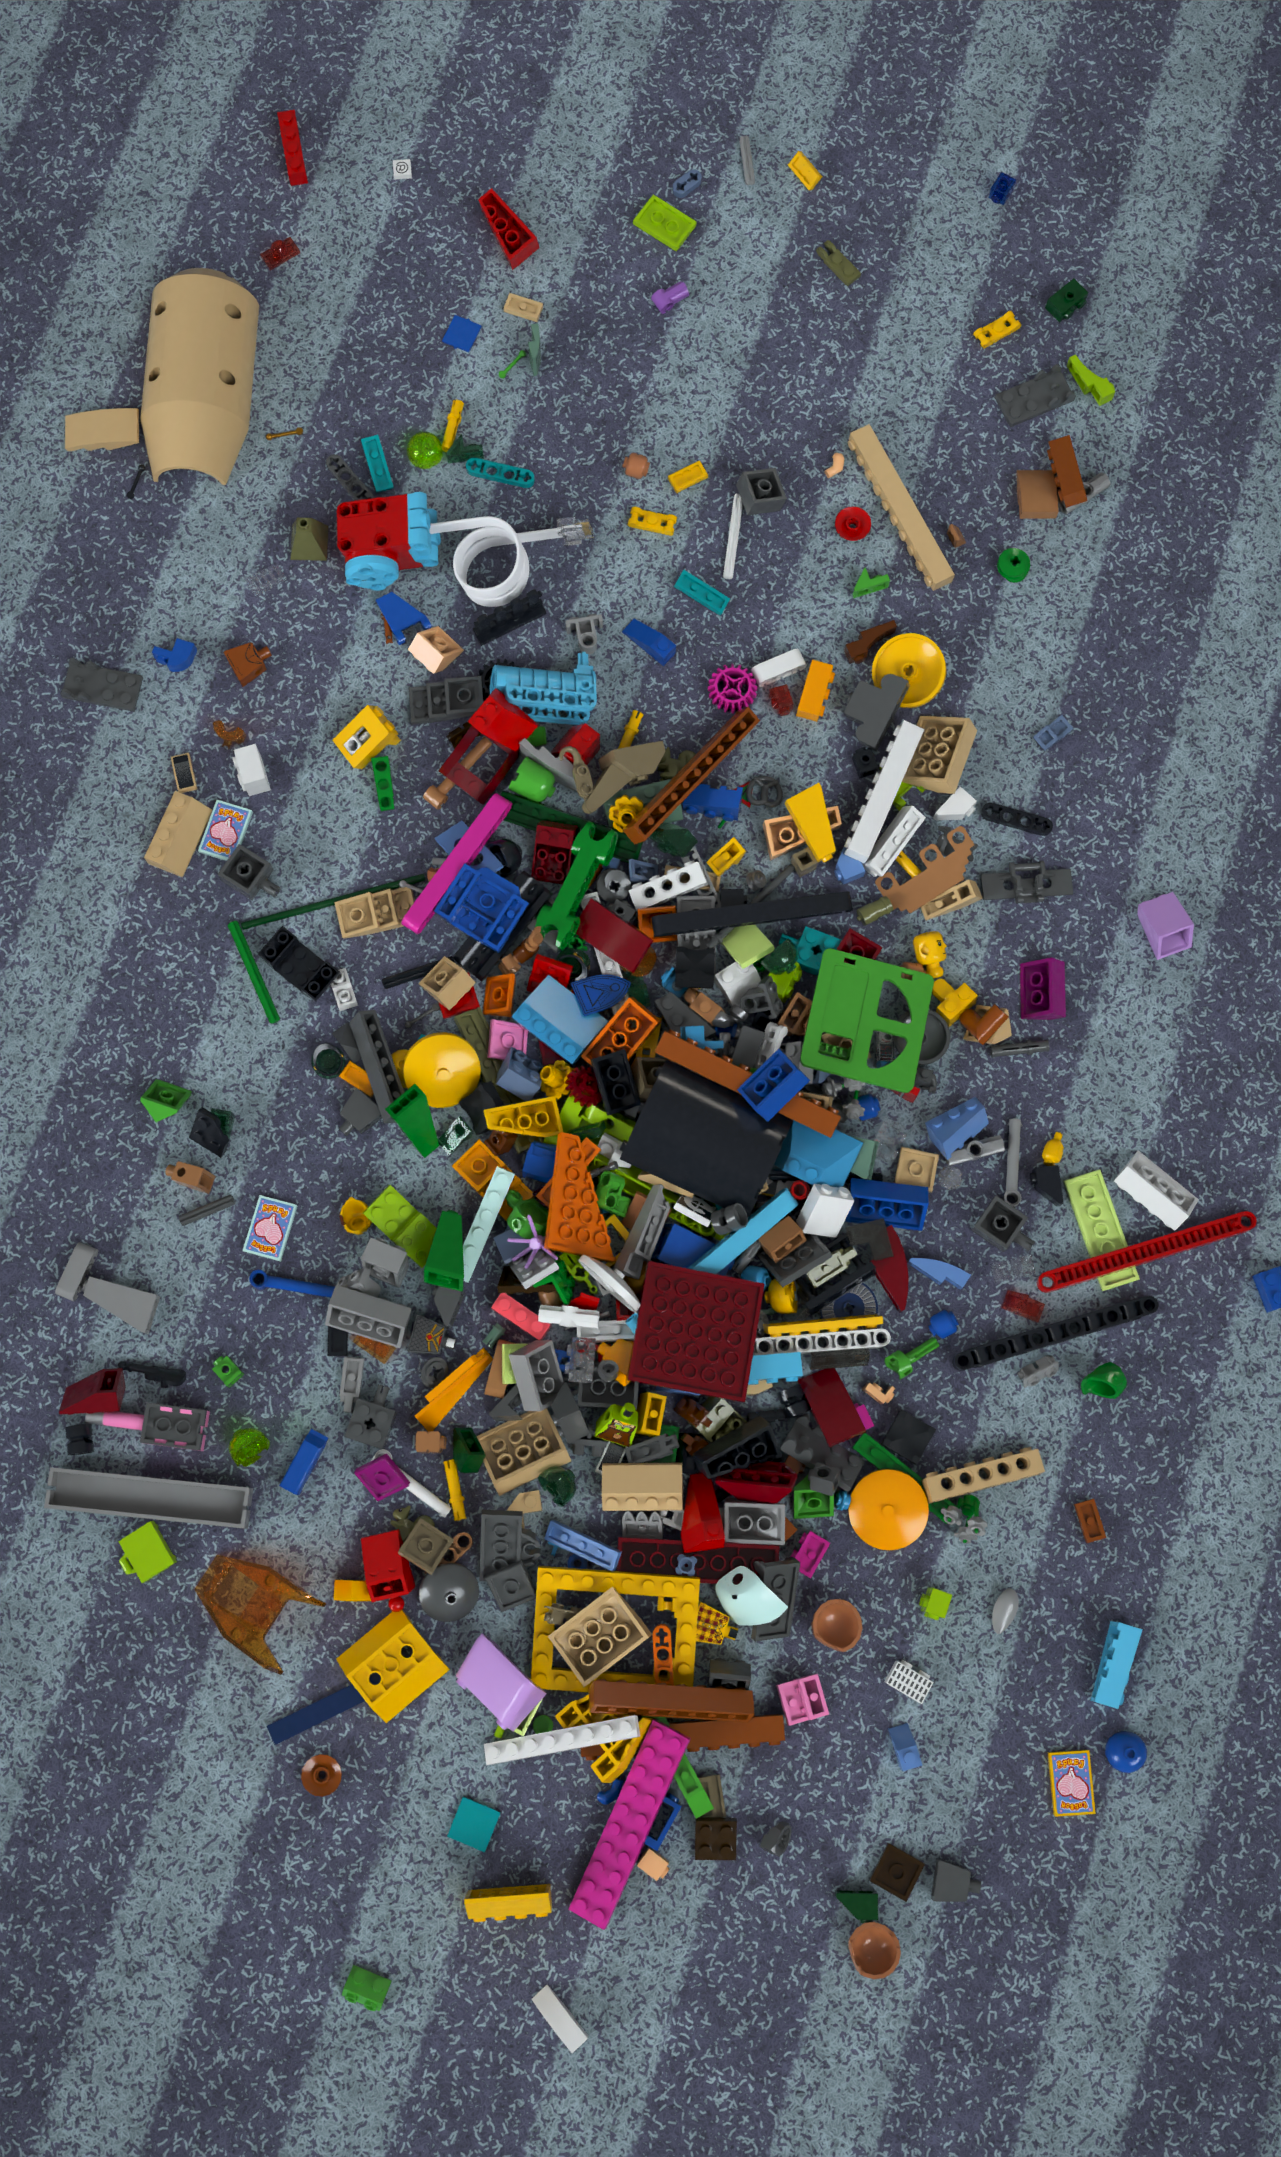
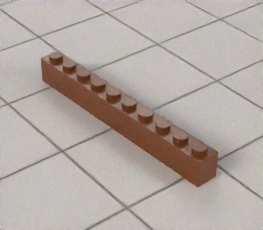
(691, 775)
(733, 1076)
(719, 1733)

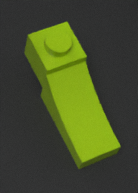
(1089, 382)

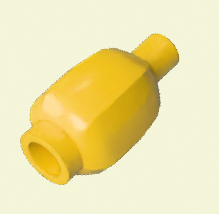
(1053, 1150)

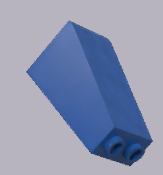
(682, 1248)

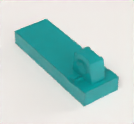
(377, 463)
(701, 592)

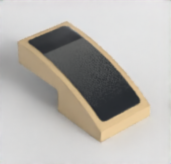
(184, 773)

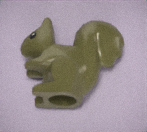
(673, 766)
(404, 1524)

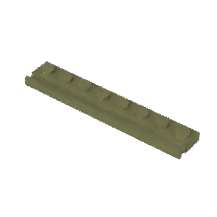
(476, 1031)

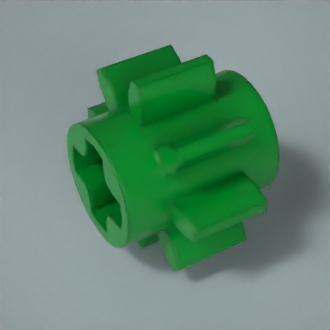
(577, 940)

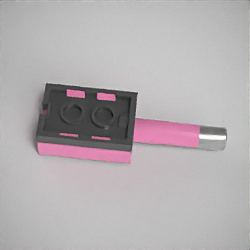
(160, 1425)

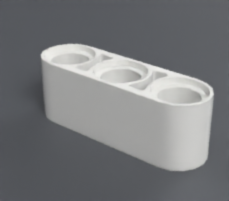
(777, 667)

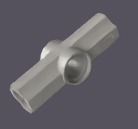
(1092, 488)
(985, 1146)

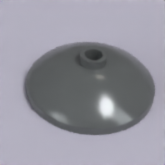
(935, 1038)
(447, 1581)

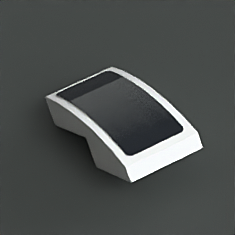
(612, 1454)

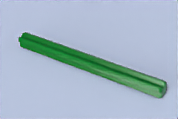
(253, 972)

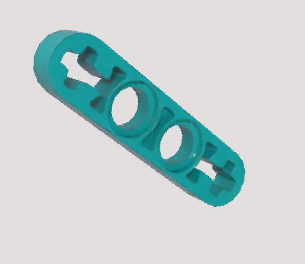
(501, 470)

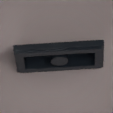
(688, 1463)

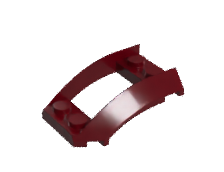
(466, 779)

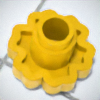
(623, 806)
(554, 1079)

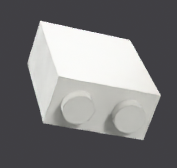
(825, 1210)

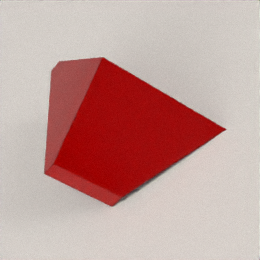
(584, 1302)

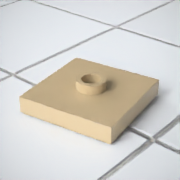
(916, 1168)

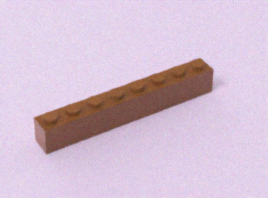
(671, 1701)

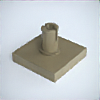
(425, 1546)

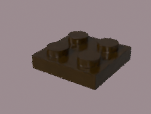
(715, 1838)
(897, 1872)

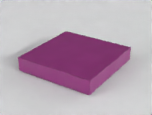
(382, 1477)

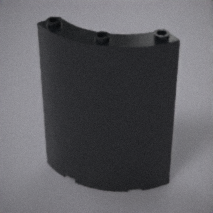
(704, 1138)

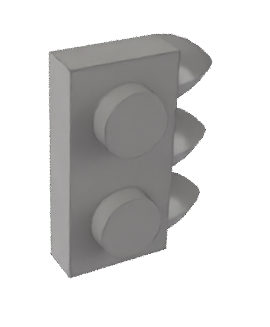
(642, 1526)

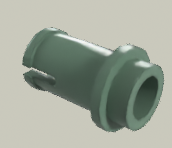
(496, 1332)

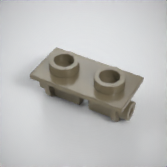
(557, 1614)

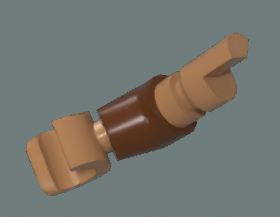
(522, 953)

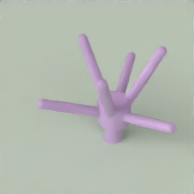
(535, 1244)

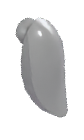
(1004, 1610)

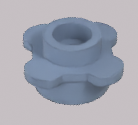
(691, 1561)

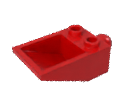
(385, 1565)

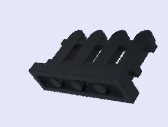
(509, 618)

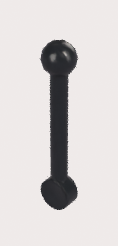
(130, 494)

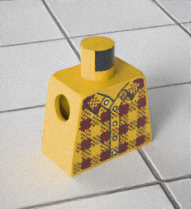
(713, 1625)

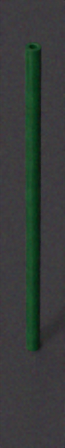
(327, 903)

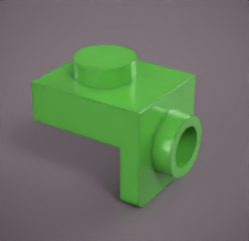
(538, 737)

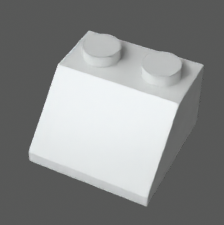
(735, 982)

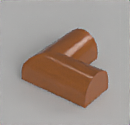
(983, 1027)

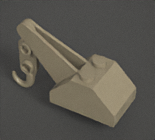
(619, 768)

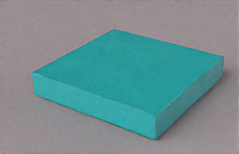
(474, 1824)

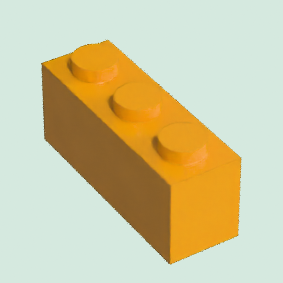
(815, 690)

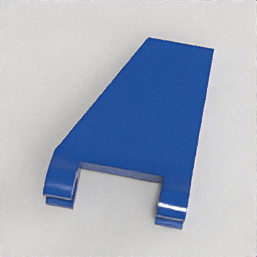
(400, 615)

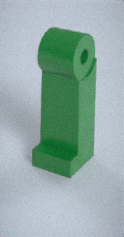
(383, 782)

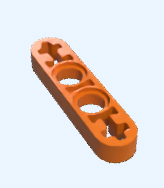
(663, 1664)

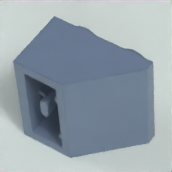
(520, 1074)

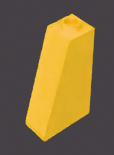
(812, 820)

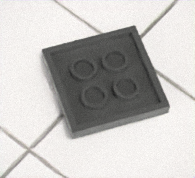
(798, 1262)

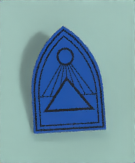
(599, 992)

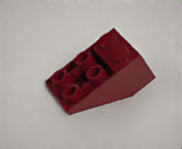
(553, 851)
(95, 1393)

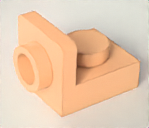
(875, 1392)

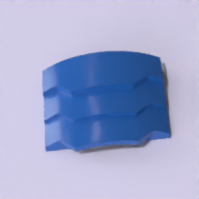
(482, 906)

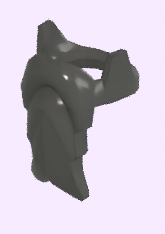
(945, 846)

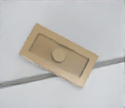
(523, 307)

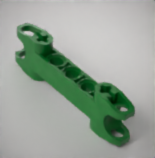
(589, 856)

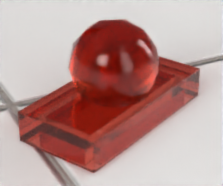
(279, 253)

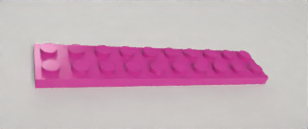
(629, 1824)

